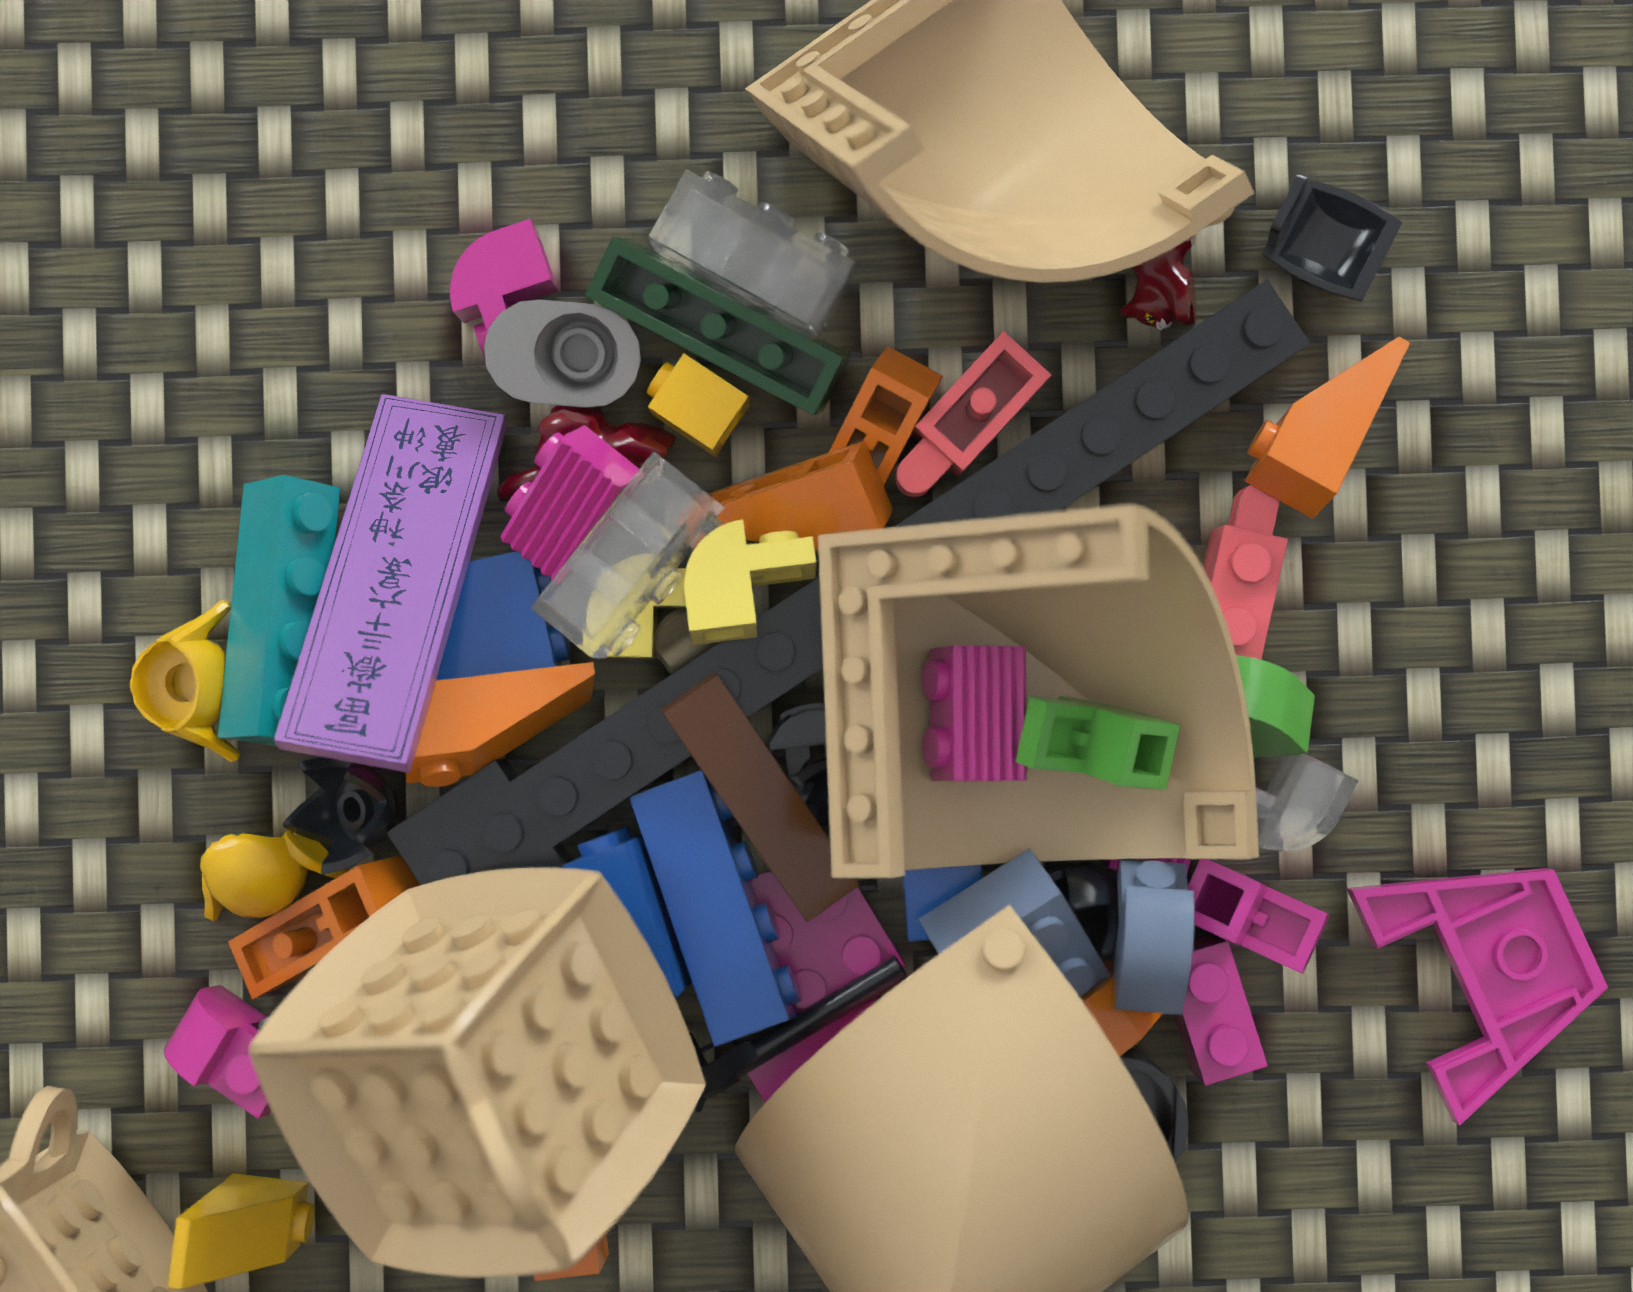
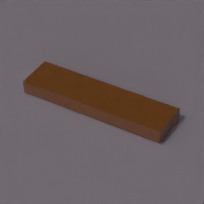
(758, 794)

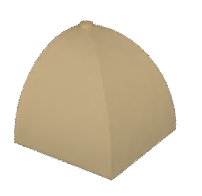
(996, 138)
(1106, 617)
(969, 1136)

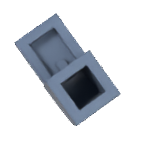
(1153, 936)

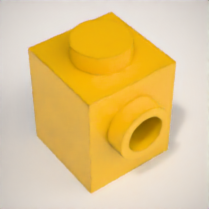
(696, 403)

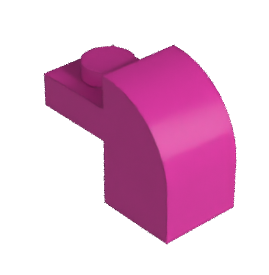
(498, 273)
(1255, 915)
(214, 1047)

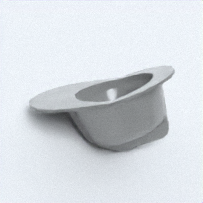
(562, 353)

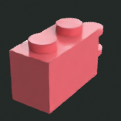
(970, 415)
(1245, 568)

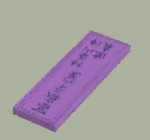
(392, 584)

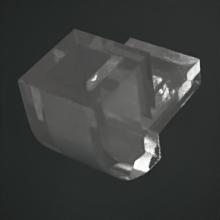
(1301, 803)

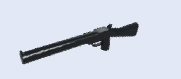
(753, 1053)

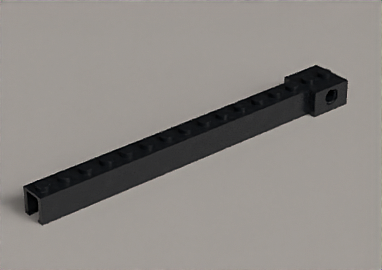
(523, 819)

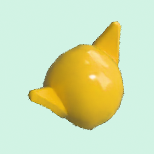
(181, 682)
(258, 873)

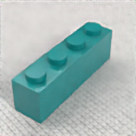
(278, 576)

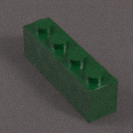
(717, 325)

